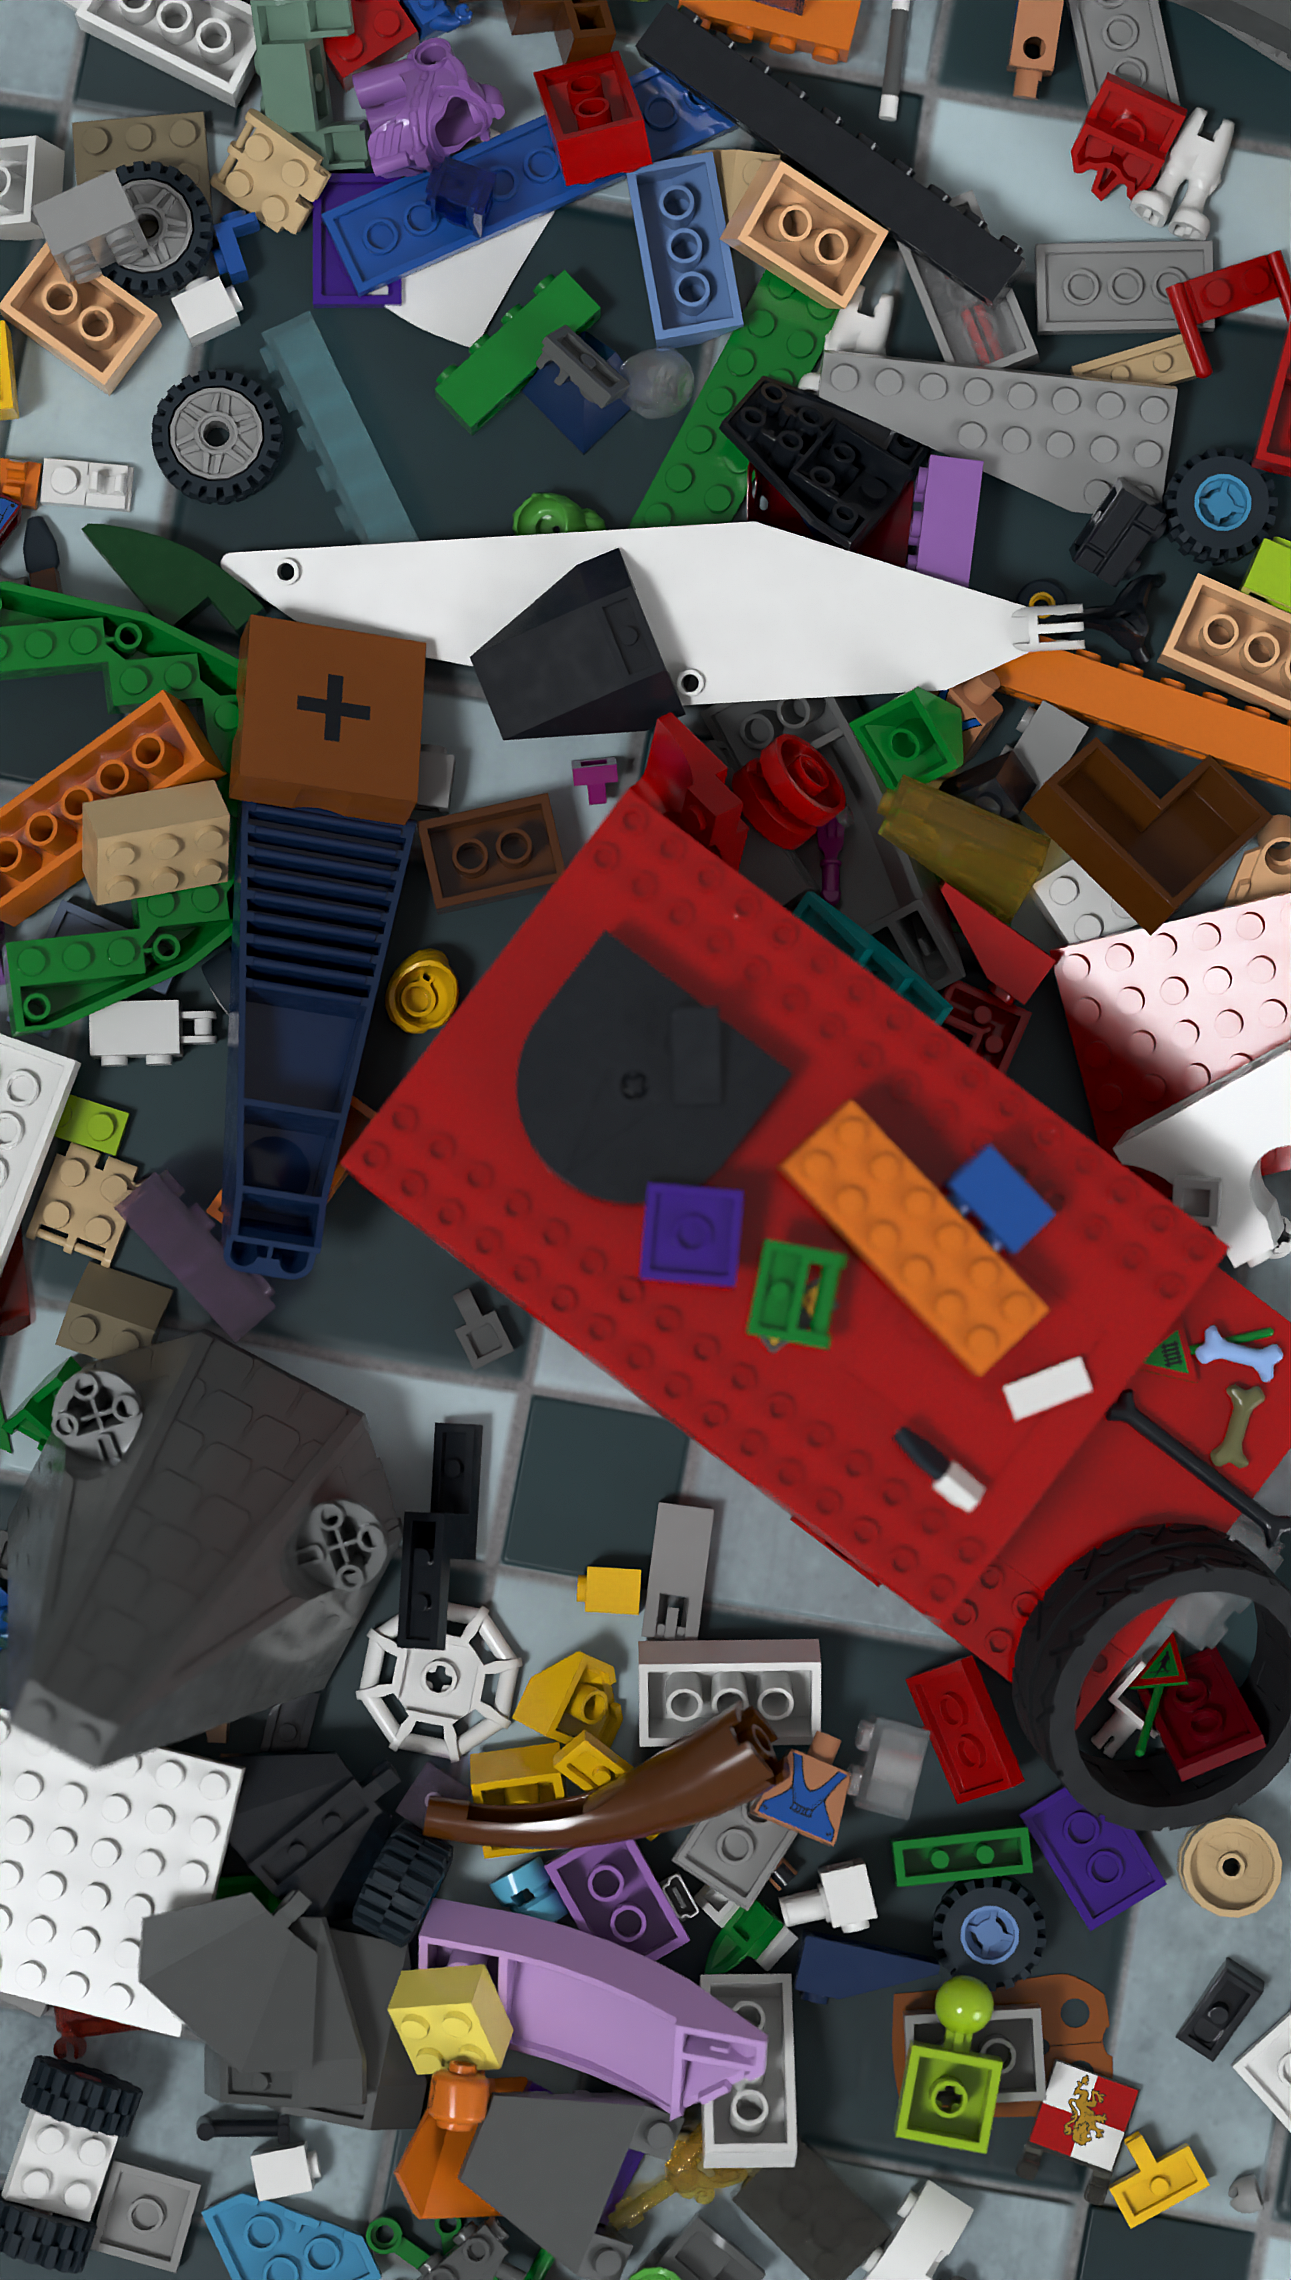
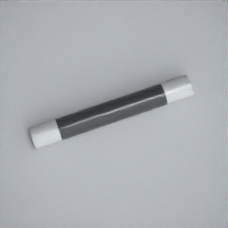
(894, 60)

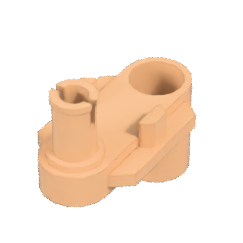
(1264, 869)

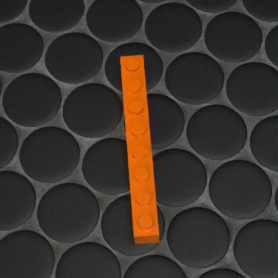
(1152, 711)

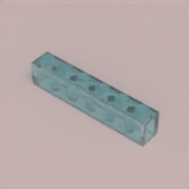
(335, 432)

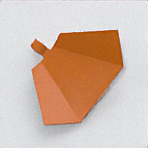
(434, 2161)

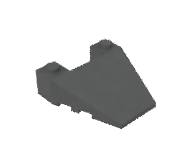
(554, 2163)

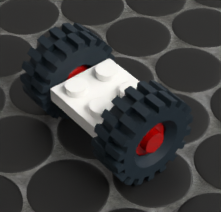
(62, 2161)

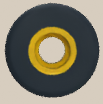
(1045, 591)

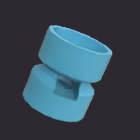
(532, 1875)

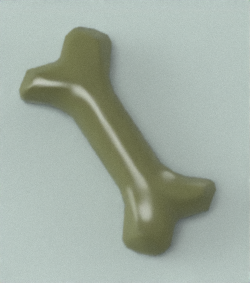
(1243, 1404)

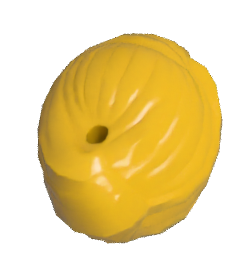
(419, 1003)

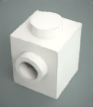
(207, 309)

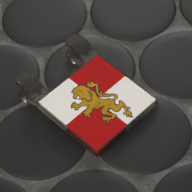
(1082, 2123)

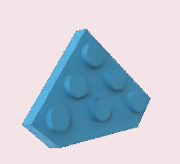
(285, 2244)

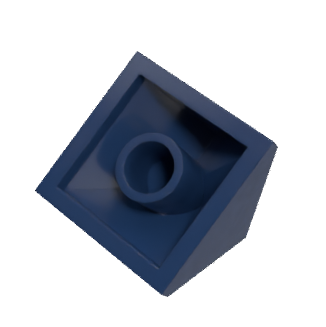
(568, 409)

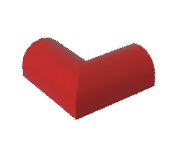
(989, 1020)

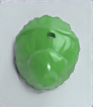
(547, 510)

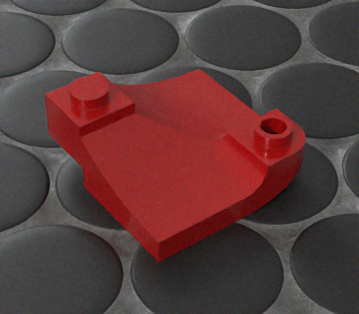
(689, 789)

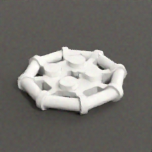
(454, 1700)

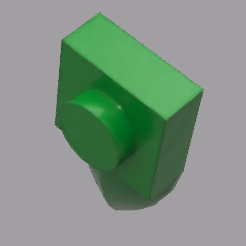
(743, 1936)

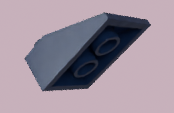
(849, 1967)

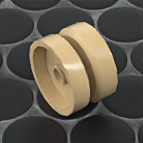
(1220, 1892)

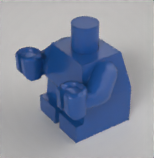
(435, 18)

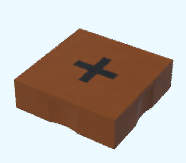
(328, 720)

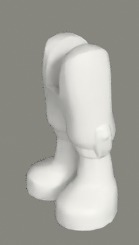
(1191, 160)
(856, 332)

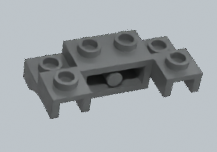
(704, 2255)

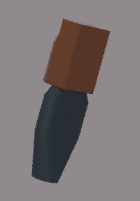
(41, 555)

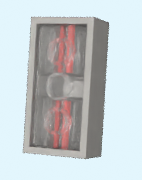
(964, 325)

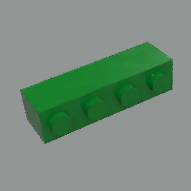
(507, 360)

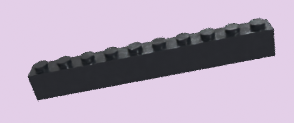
(832, 156)

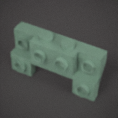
(296, 76)

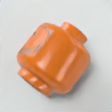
(458, 2096)

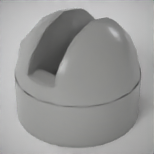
(1246, 2195)

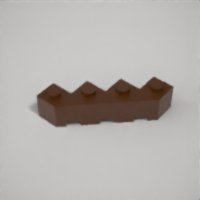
(580, 26)

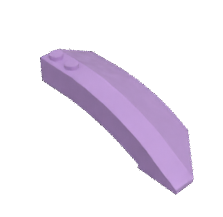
(599, 2005)

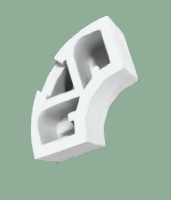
(921, 2238)

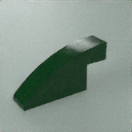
(171, 578)

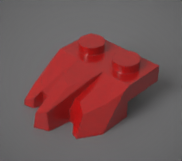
(1125, 136)

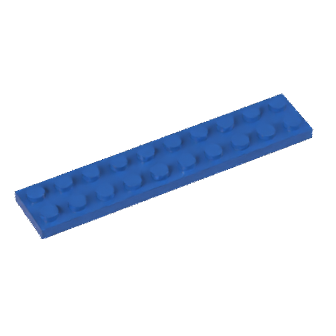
(392, 230)

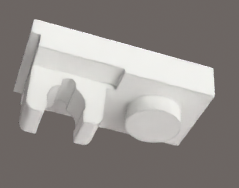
(87, 485)

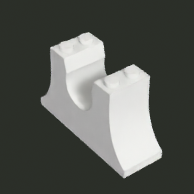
(1224, 1136)

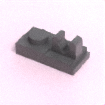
(582, 366)

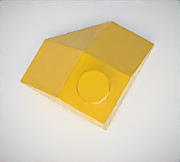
(572, 1698)

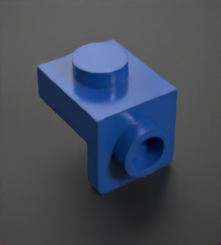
(228, 254)

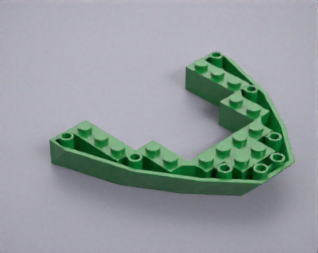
(140, 655)

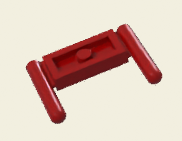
(1225, 294)

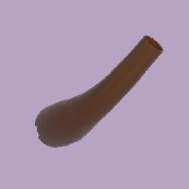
(683, 1784)

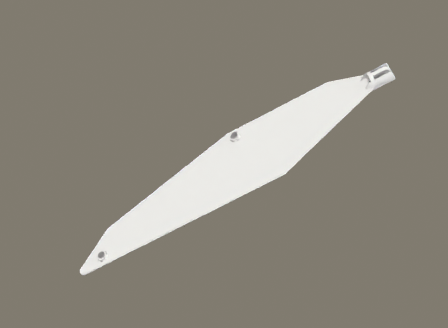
(725, 602)

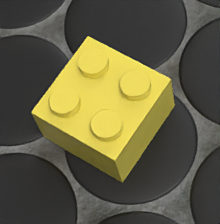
(450, 2017)

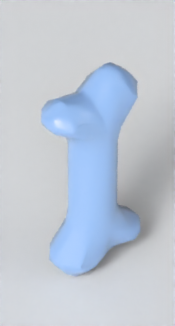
(1217, 1348)

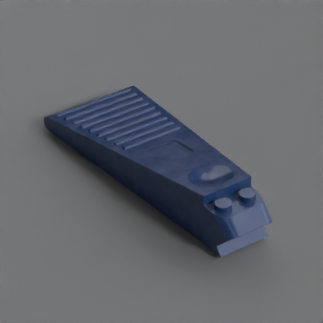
(304, 979)

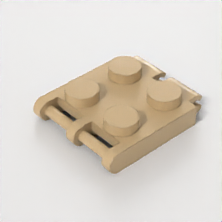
(272, 174)
(81, 1201)

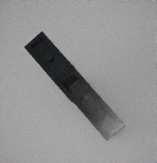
(439, 1535)

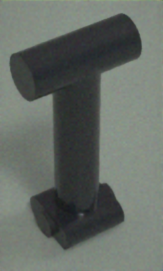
(274, 2127)

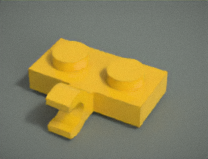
(1157, 2182)

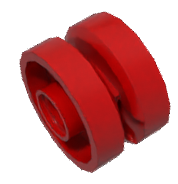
(789, 791)

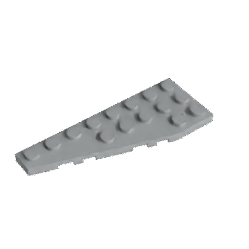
(1031, 428)

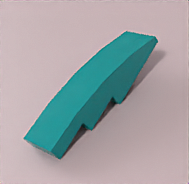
(871, 956)

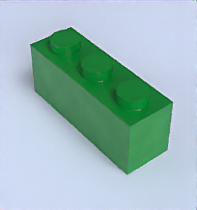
(961, 1855)

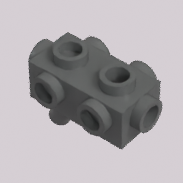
(475, 2256)

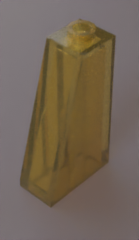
(964, 845)

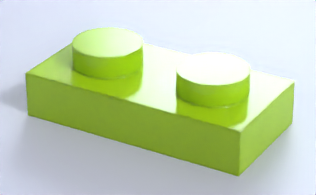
(92, 1125)

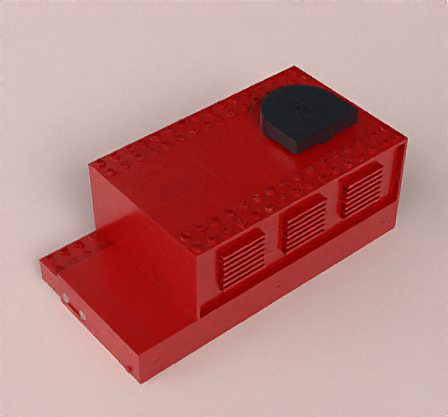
(554, 1108)

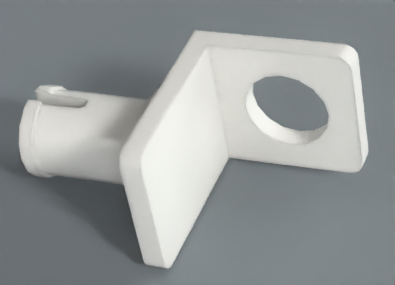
(1127, 1715)

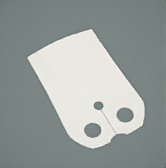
(465, 290)

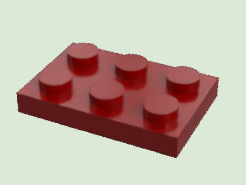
(965, 1729)

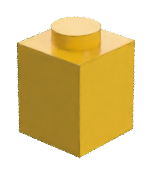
(610, 1590)

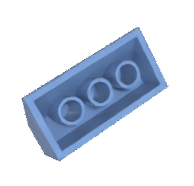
(681, 250)

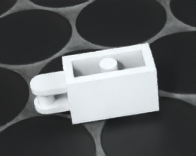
(146, 1031)

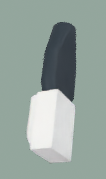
(949, 1477)

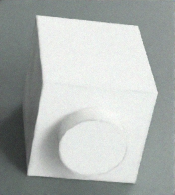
(285, 2170)

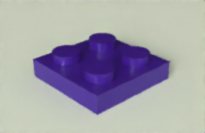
(691, 1234)

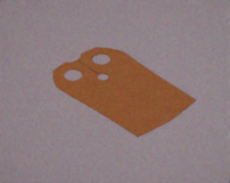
(1050, 1994)

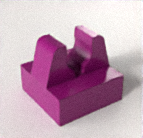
(595, 774)

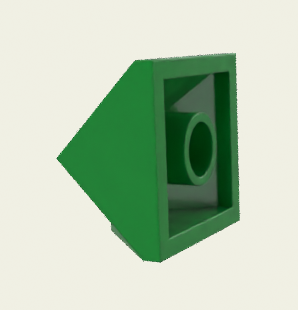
(912, 737)

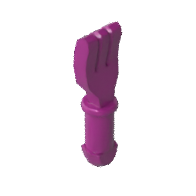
(830, 843)

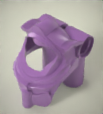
(423, 109)

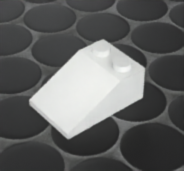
(28, 175)

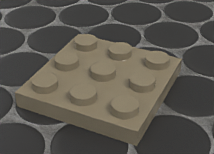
(167, 139)

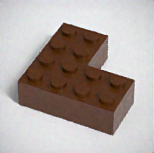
(1144, 847)

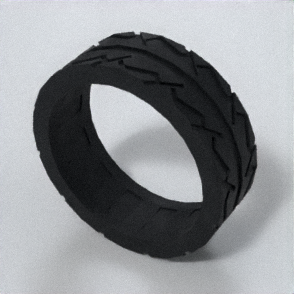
(1086, 1611)

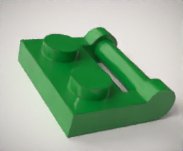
(781, 1289)

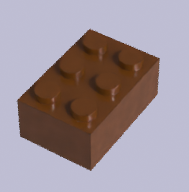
(491, 853)

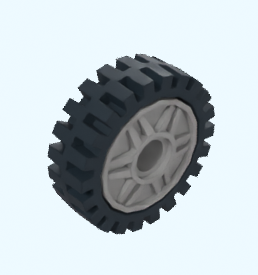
(183, 233)
(210, 403)

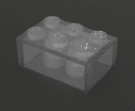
(887, 1765)

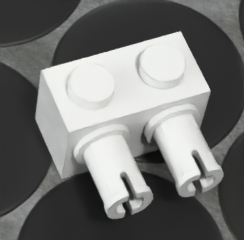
(840, 1898)

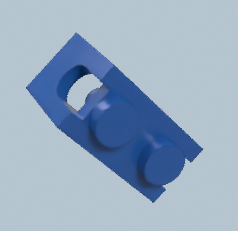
(997, 1200)

